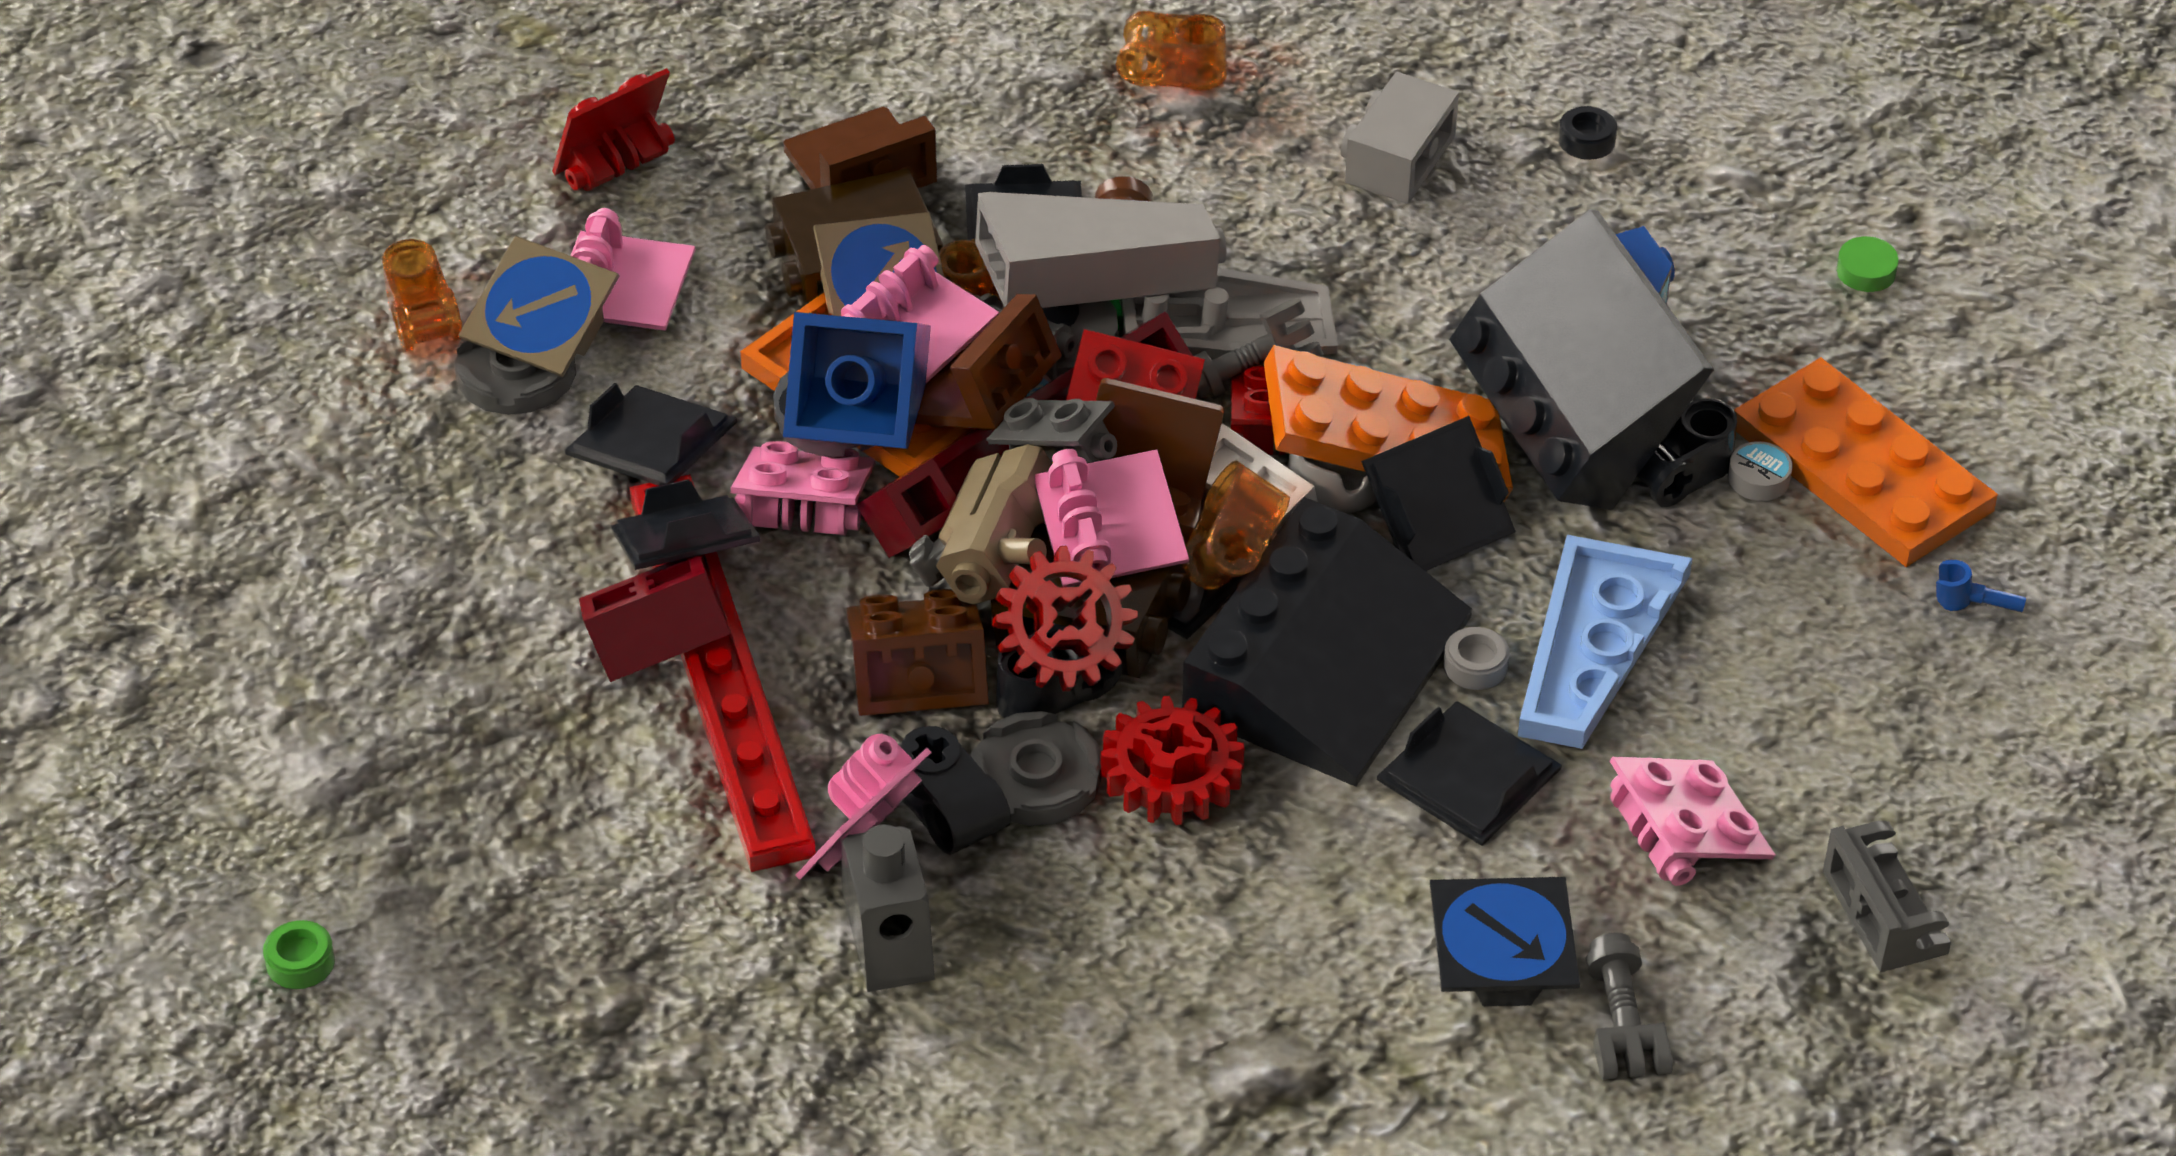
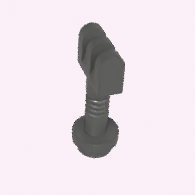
(1236, 361)
(1614, 961)

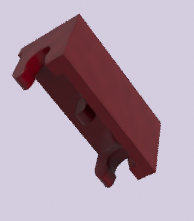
(653, 616)

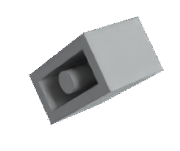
(1400, 137)

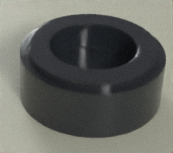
(1587, 132)

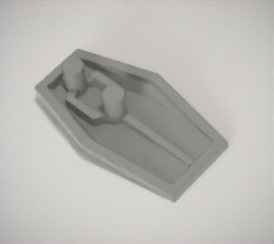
(1230, 314)

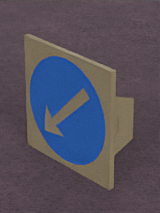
(860, 250)
(540, 306)

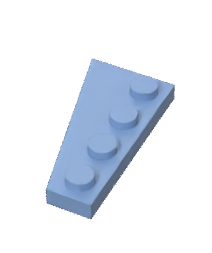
(1593, 633)

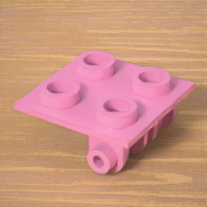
(647, 269)
(927, 298)
(784, 472)
(1111, 508)
(867, 792)
(1684, 814)

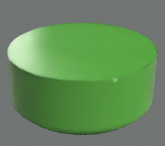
(1867, 264)
(298, 954)

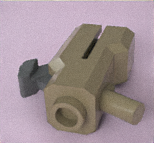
(987, 527)

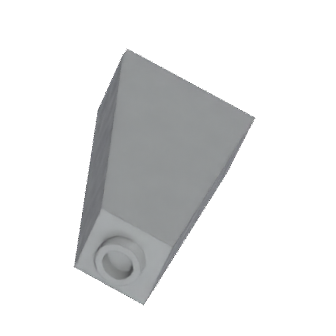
(1095, 247)

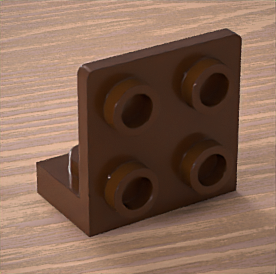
(865, 148)
(992, 369)
(1176, 426)
(917, 653)

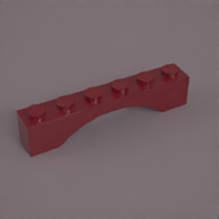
(924, 495)

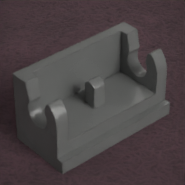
(1882, 898)

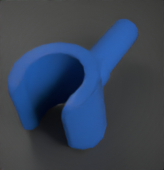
(1957, 591)

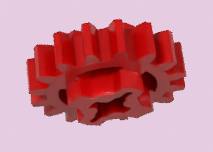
(1046, 599)
(1172, 760)

